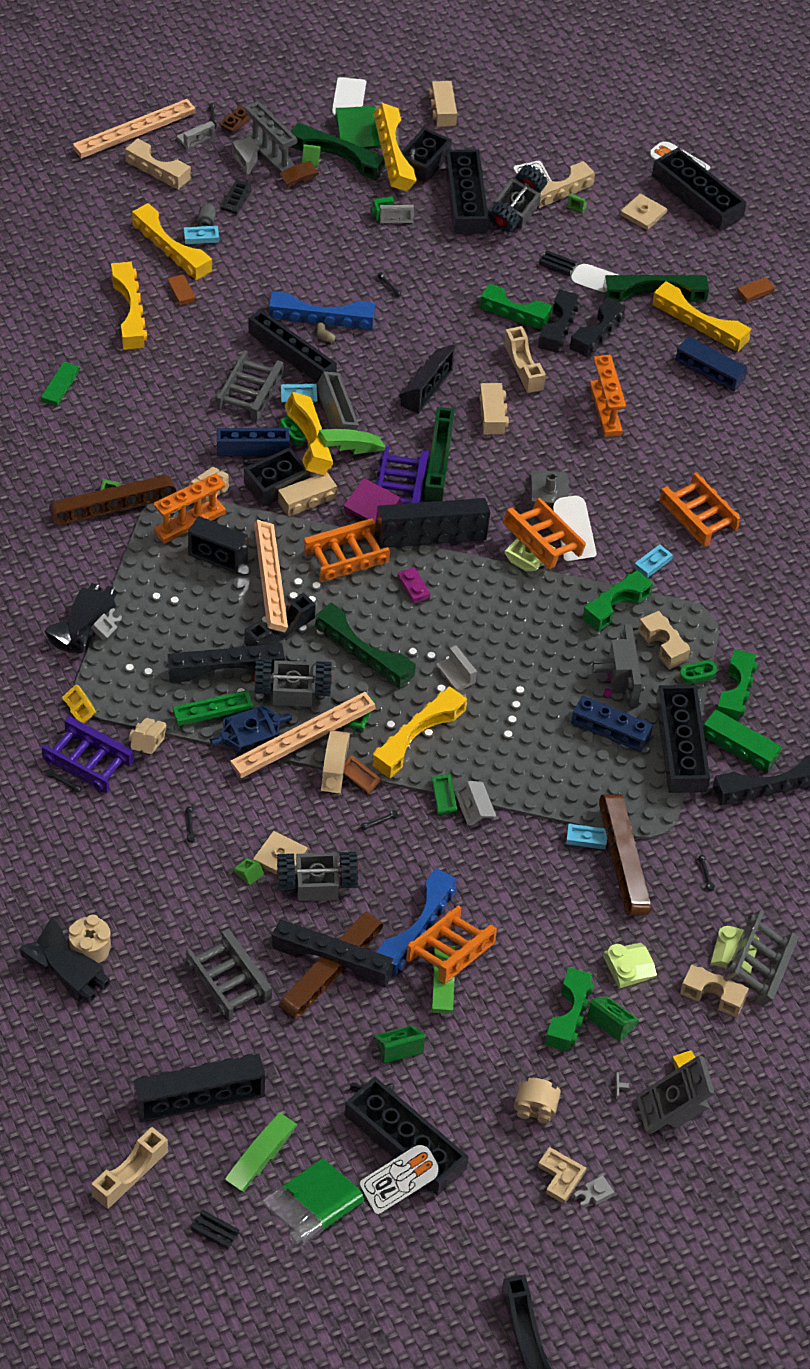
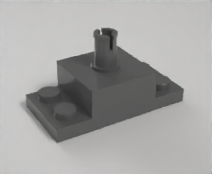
(548, 487)
(623, 667)
(676, 1096)

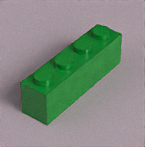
(741, 741)

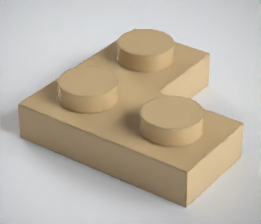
(566, 1174)

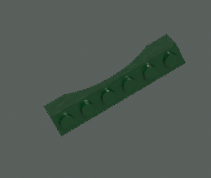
(367, 162)
(622, 287)
(439, 454)
(392, 666)

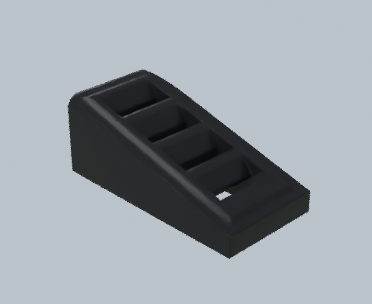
(241, 188)

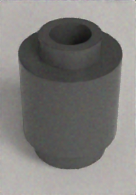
(206, 215)

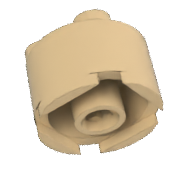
(90, 937)
(537, 1100)

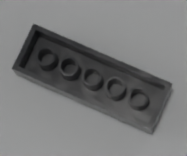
(699, 188)
(466, 191)
(432, 522)
(682, 738)
(199, 1087)
(399, 1128)

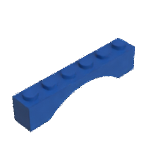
(355, 315)
(438, 890)

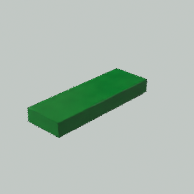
(60, 383)

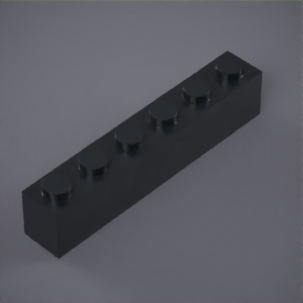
(289, 345)

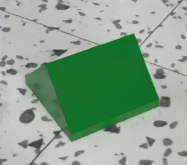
(611, 1017)
(400, 1043)

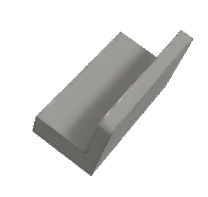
(197, 135)
(457, 669)
(474, 802)

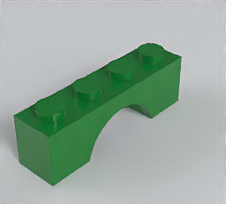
(532, 314)
(633, 589)
(740, 669)
(563, 1028)

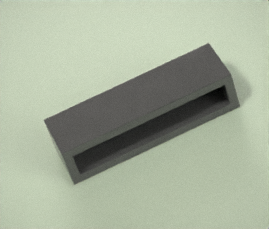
(336, 402)

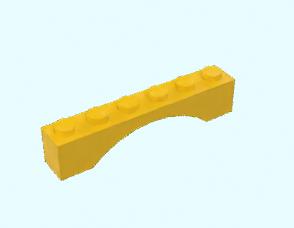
(399, 170)
(192, 260)
(132, 328)
(727, 332)
(302, 412)
(445, 708)

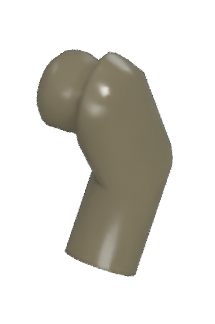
(324, 335)

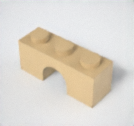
(657, 628)
(700, 981)

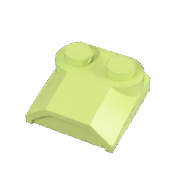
(522, 557)
(726, 945)
(630, 964)

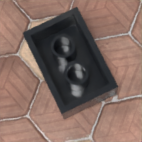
(426, 153)
(273, 474)
(218, 545)

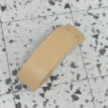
(335, 761)

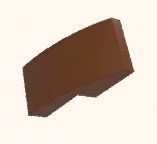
(236, 120)
(302, 171)

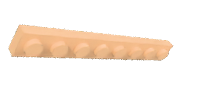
(134, 128)
(270, 576)
(303, 735)

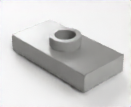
(396, 213)

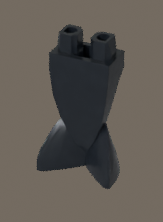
(85, 611)
(73, 969)

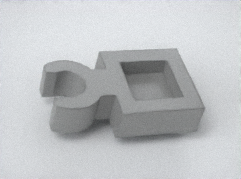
(105, 624)
(595, 1191)

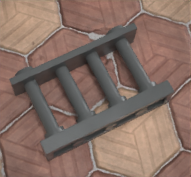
(276, 130)
(261, 396)
(239, 958)
(779, 959)

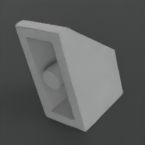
(245, 153)

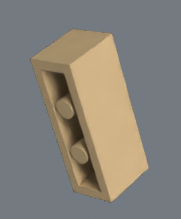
(443, 103)
(493, 408)
(307, 494)

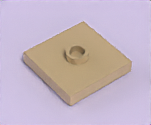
(643, 211)
(276, 845)

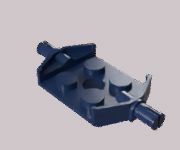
(238, 735)

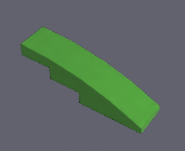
(348, 439)
(442, 993)
(261, 1151)

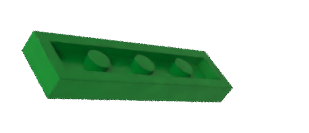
(212, 708)

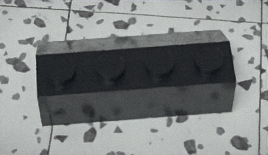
(428, 379)

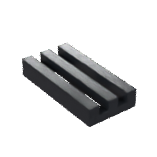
(558, 263)
(218, 1222)

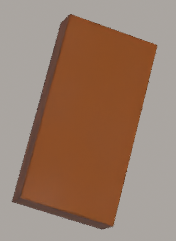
(181, 289)
(755, 289)
(360, 774)

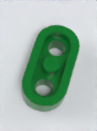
(295, 433)
(696, 671)

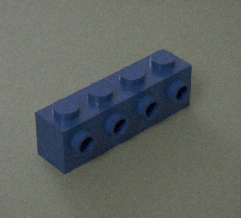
(711, 363)
(252, 441)
(611, 723)

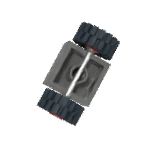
(518, 199)
(292, 681)
(317, 874)

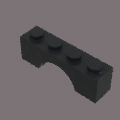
(553, 334)
(587, 339)
(298, 613)

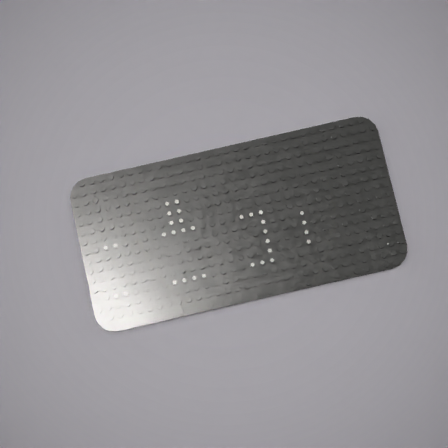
(510, 624)

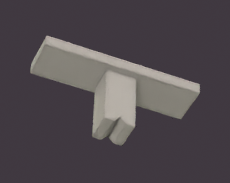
(620, 1086)

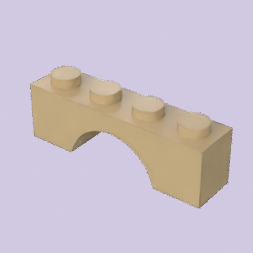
(173, 173)
(579, 178)
(518, 349)
(117, 1182)

